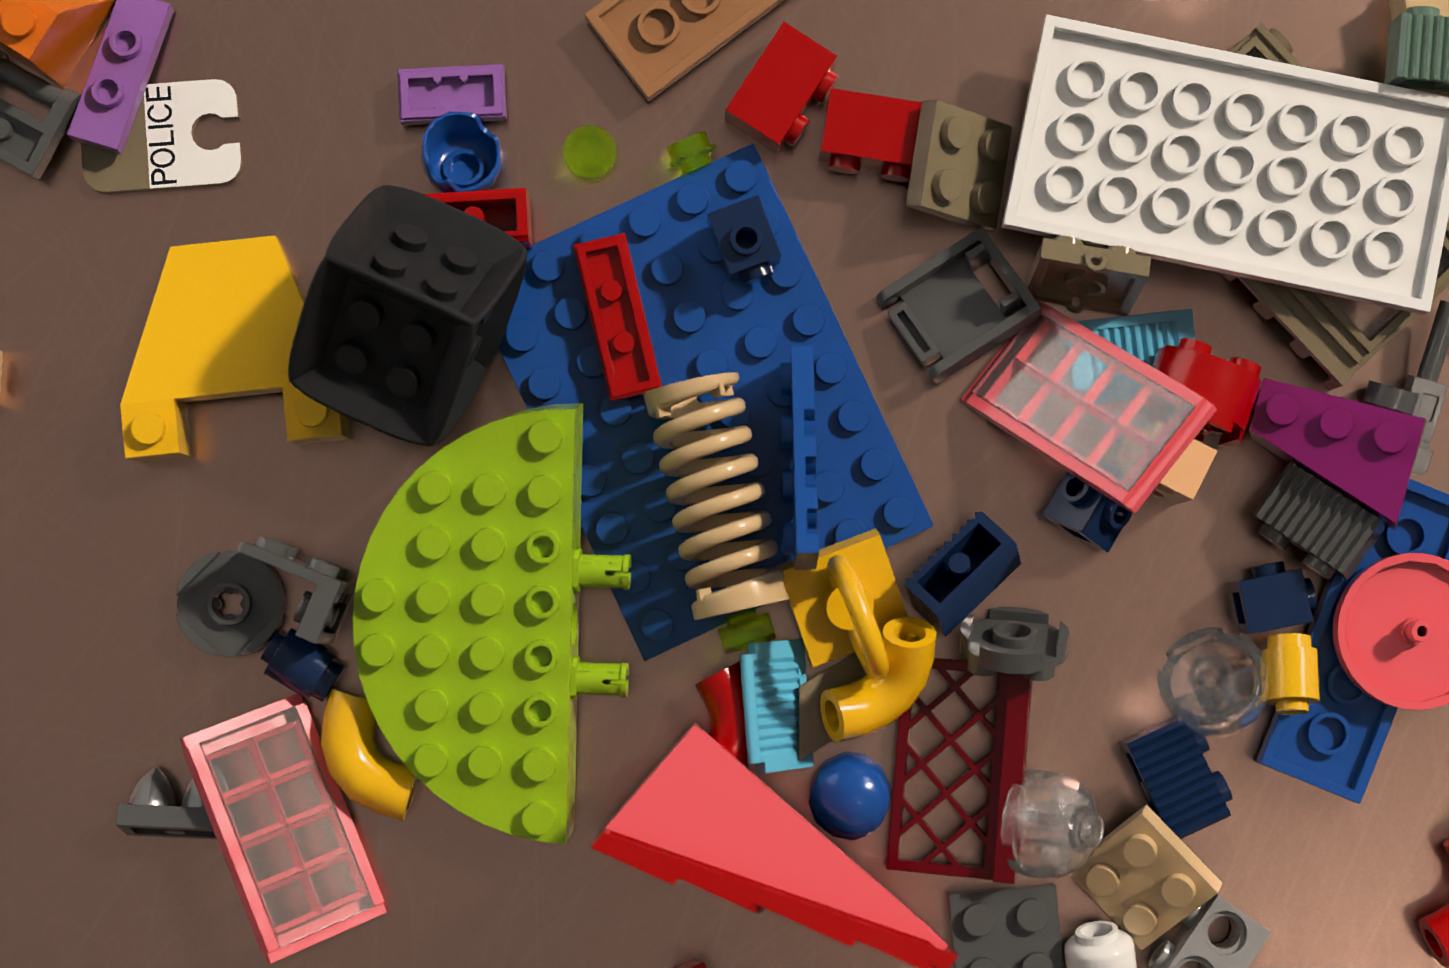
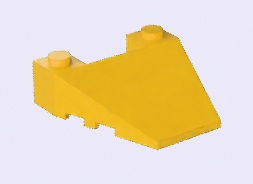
(218, 333)

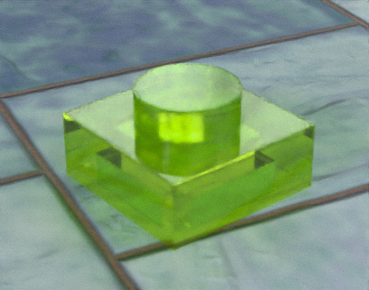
(745, 628)

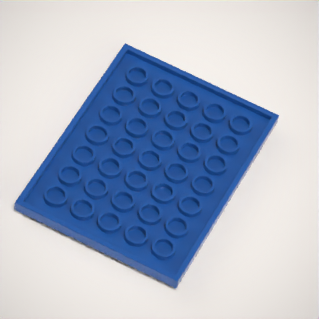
(697, 330)

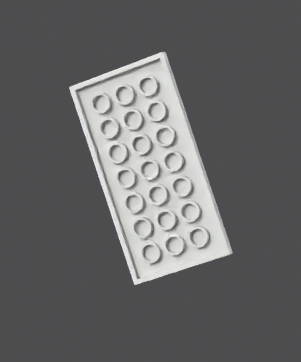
(1234, 164)

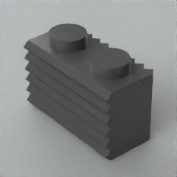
(1318, 522)

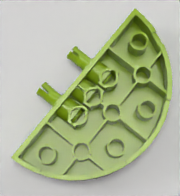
(477, 622)

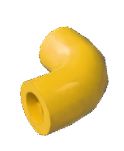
(874, 704)
(356, 761)

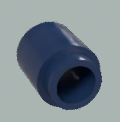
(301, 665)

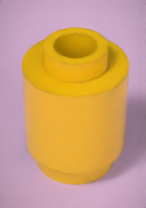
(1292, 673)

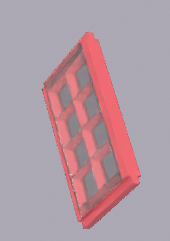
(1089, 407)
(283, 827)

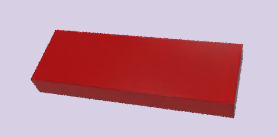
(617, 317)

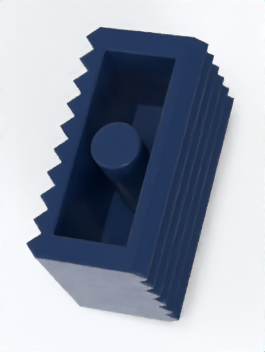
(963, 573)
(1177, 777)

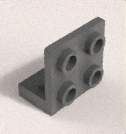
(319, 611)

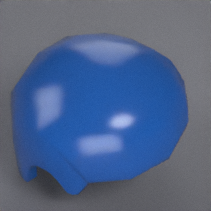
(460, 153)
(849, 795)

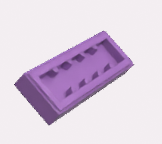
(120, 74)

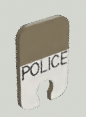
(162, 143)

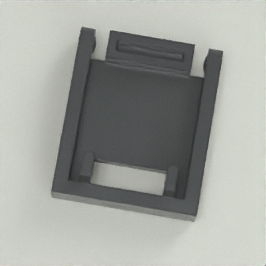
(949, 310)

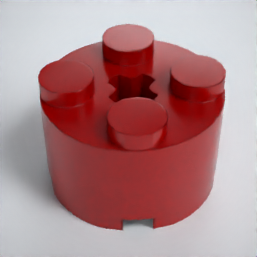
(1224, 383)

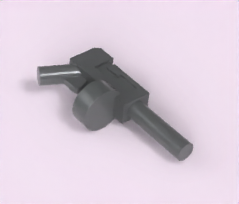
(1421, 393)

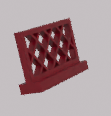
(1008, 764)

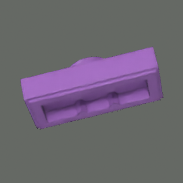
(437, 90)

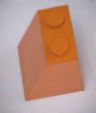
(51, 33)

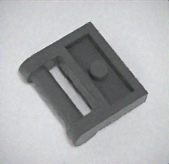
(24, 138)

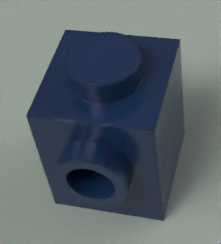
(744, 240)
(1272, 599)

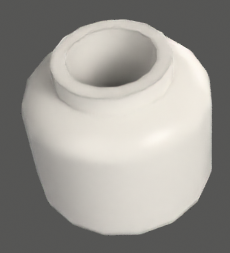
(1100, 946)

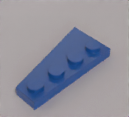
(799, 482)

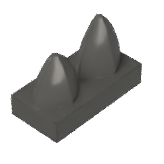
(154, 811)

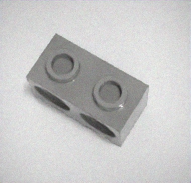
(1193, 942)

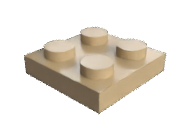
(1146, 877)

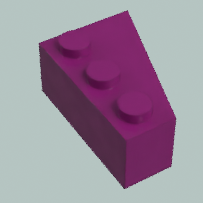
(1342, 442)

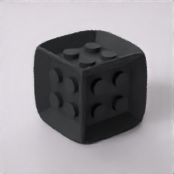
(406, 314)

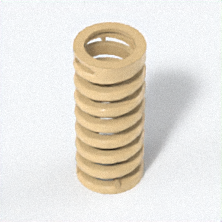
(745, 587)

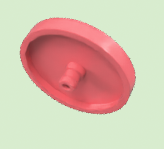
(1396, 631)

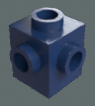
(1086, 513)

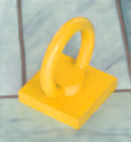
(846, 602)

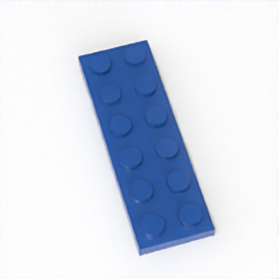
(1346, 729)

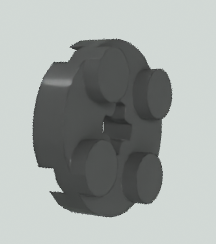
(199, 604)
(1014, 643)

